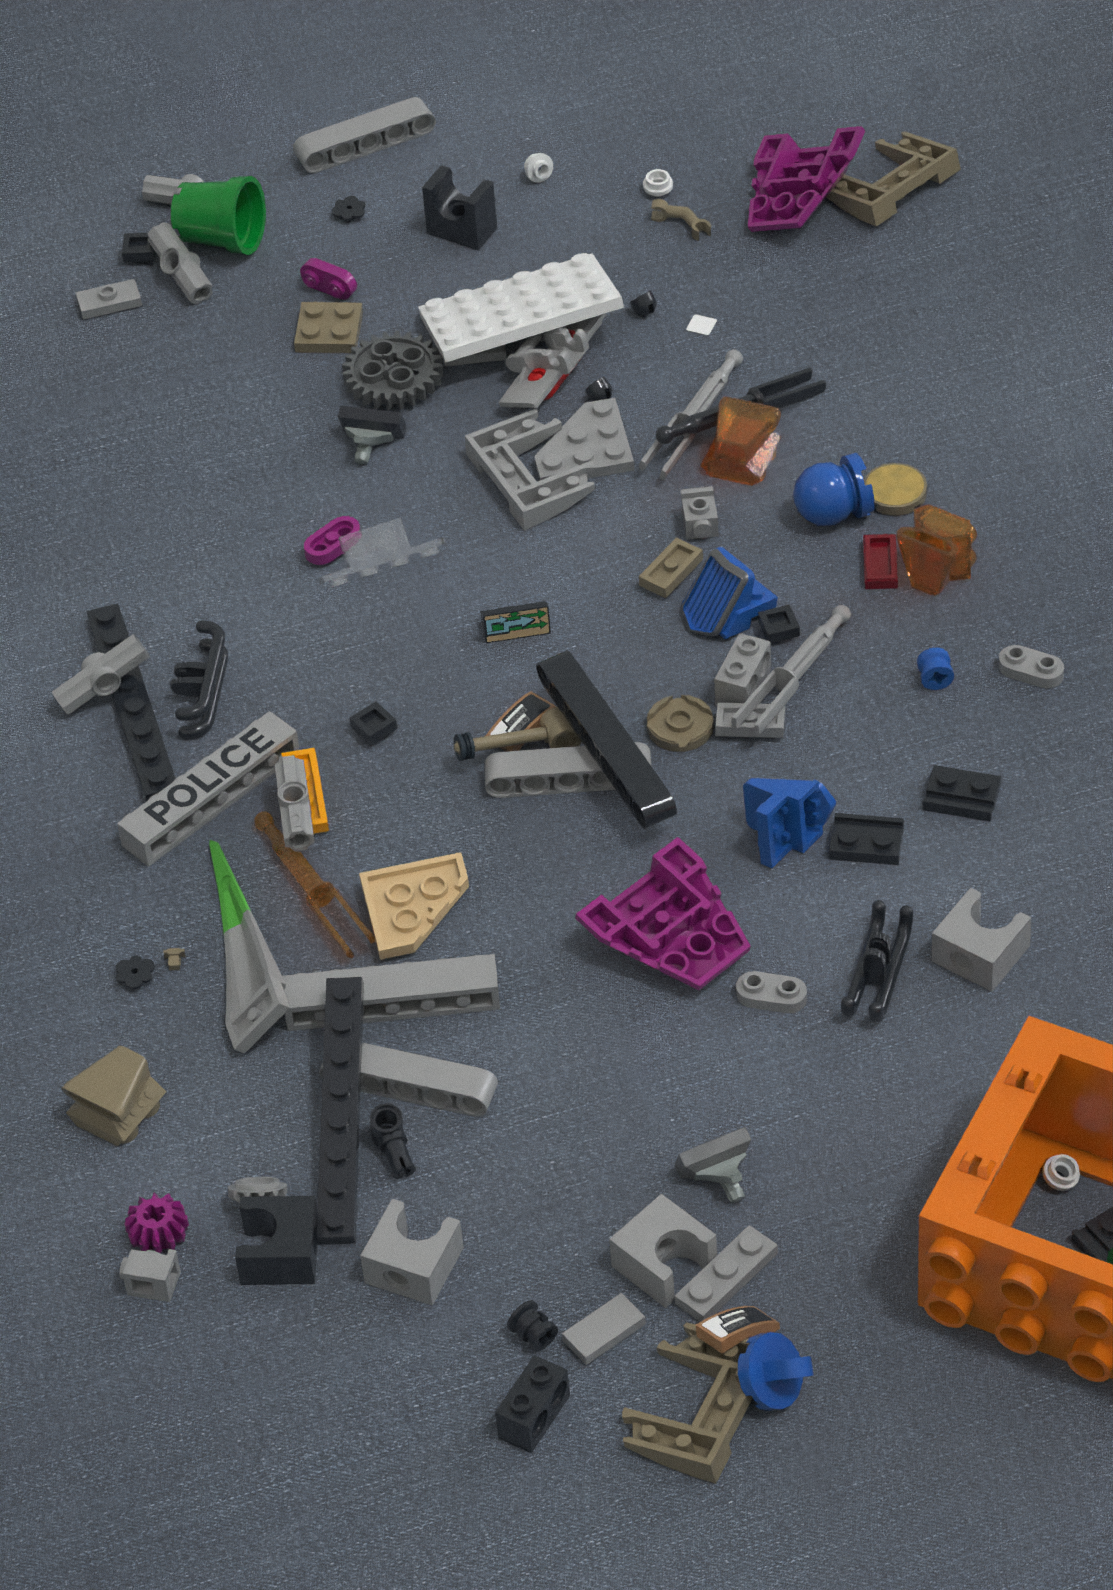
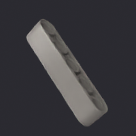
(364, 135)
(546, 772)
(425, 1080)

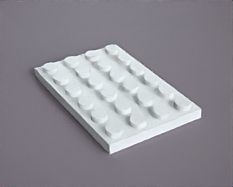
(519, 306)

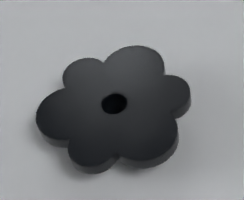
(349, 208)
(134, 971)

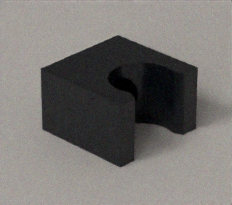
(458, 217)
(293, 1245)

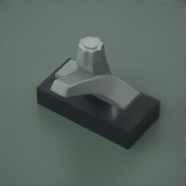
(370, 428)

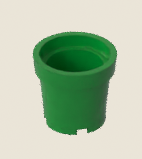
(221, 213)

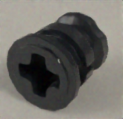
(532, 1326)

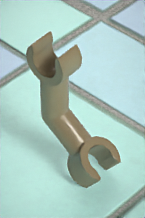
(680, 212)

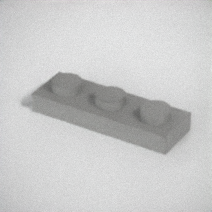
(726, 1274)

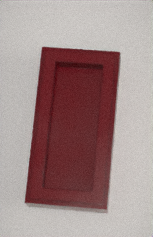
(880, 561)

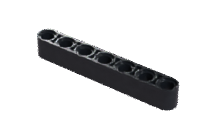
(606, 739)

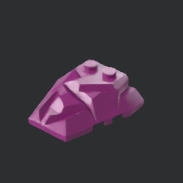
(797, 180)
(671, 919)

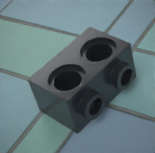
(532, 1404)

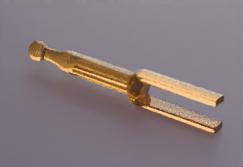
(318, 892)

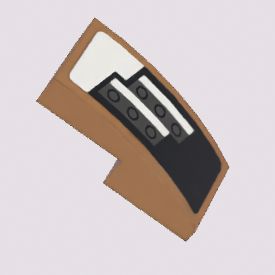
(521, 716)
(733, 1326)

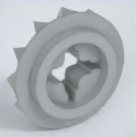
(256, 1187)

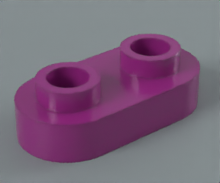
(328, 278)
(324, 544)

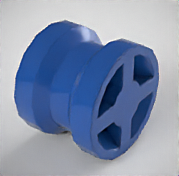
(935, 668)

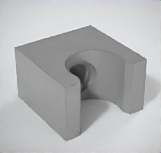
(976, 951)
(654, 1237)
(408, 1265)

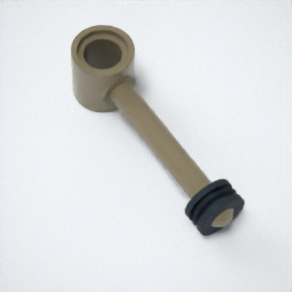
(553, 730)

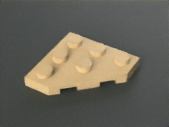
(411, 900)

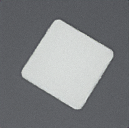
(701, 324)

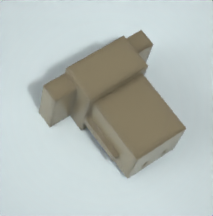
(174, 957)

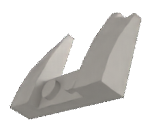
(530, 501)

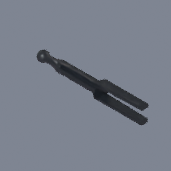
(708, 418)

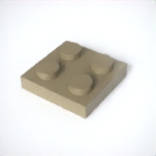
(328, 327)

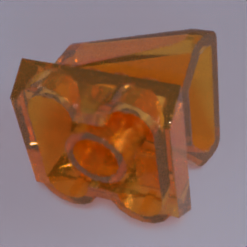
(743, 441)
(937, 549)

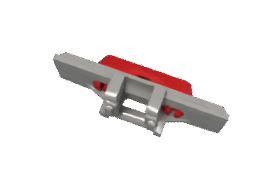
(543, 369)

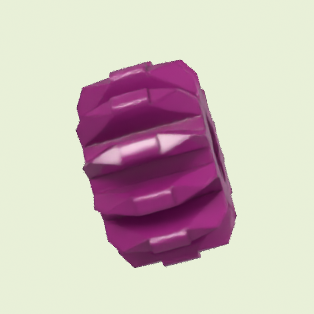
(156, 1223)

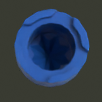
(831, 492)

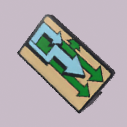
(516, 622)

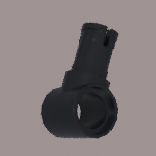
(391, 1140)

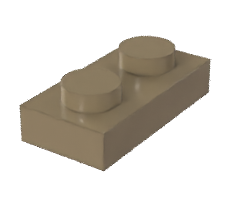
(670, 567)

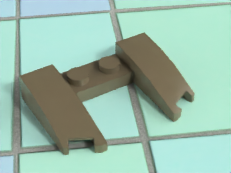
(918, 161)
(704, 1446)

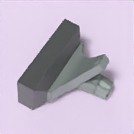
(717, 1162)

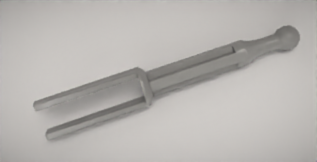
(702, 401)
(787, 677)

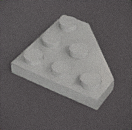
(589, 435)

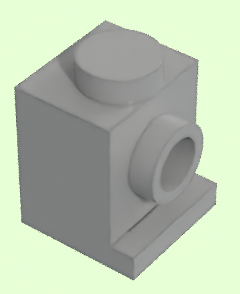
(699, 512)
(150, 1274)

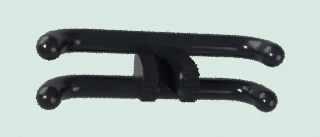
(202, 680)
(879, 962)

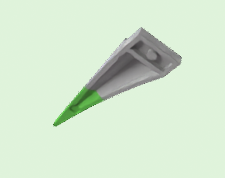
(252, 977)

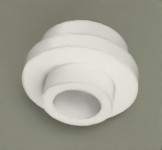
(532, 165)
(657, 183)
(1065, 1165)

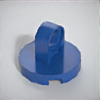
(772, 1371)

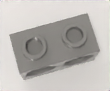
(743, 669)

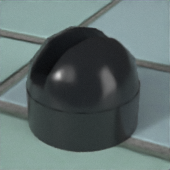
(644, 304)
(599, 389)

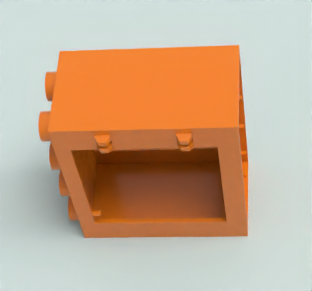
(971, 1262)

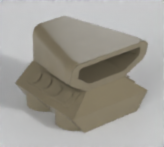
(114, 1096)

